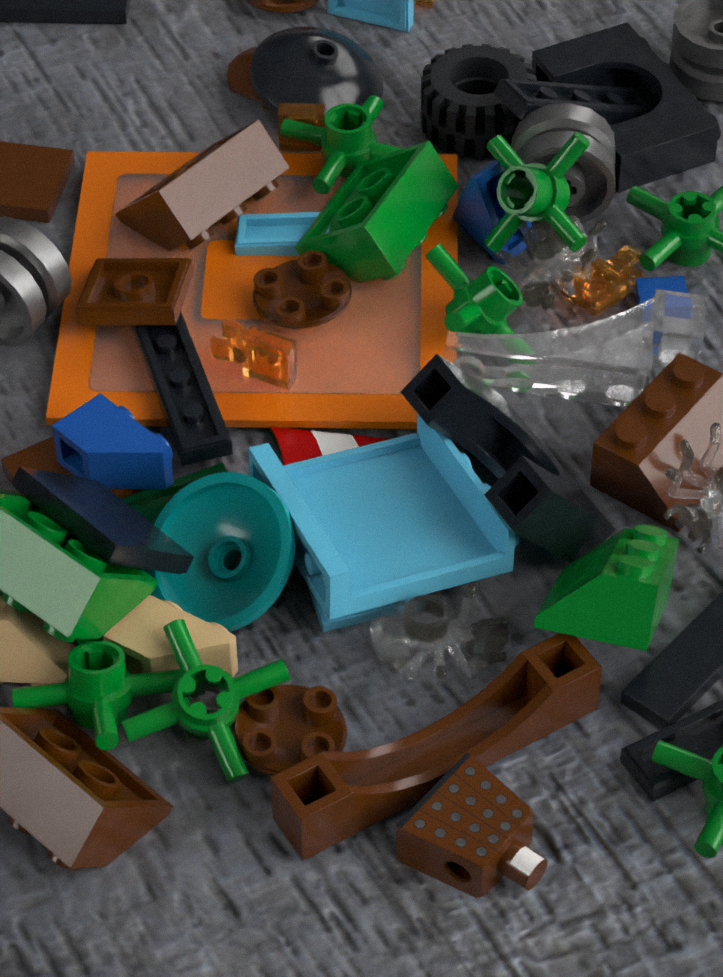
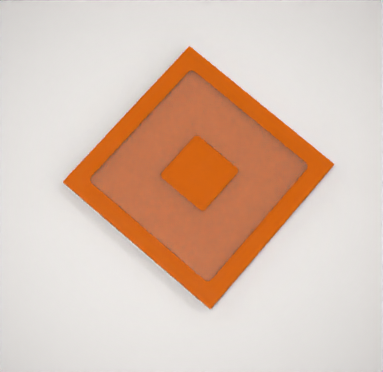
(345, 368)

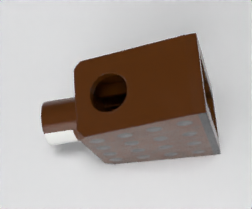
(470, 832)

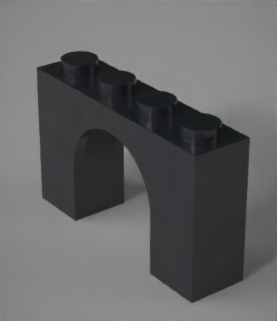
(652, 146)
(532, 486)

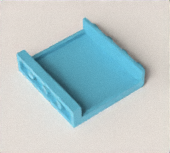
(388, 520)

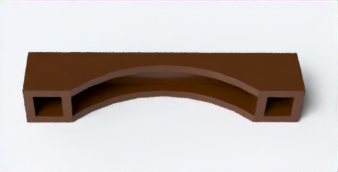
(352, 790)

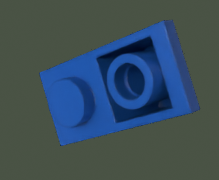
(112, 447)

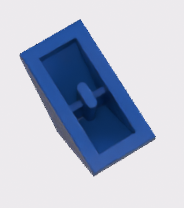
(480, 210)

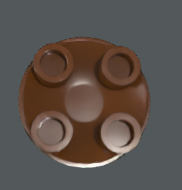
(301, 292)
(288, 726)

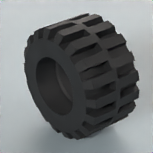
(460, 98)

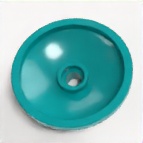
(217, 523)

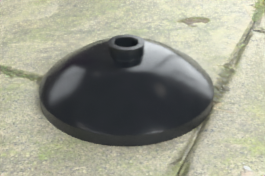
(313, 69)

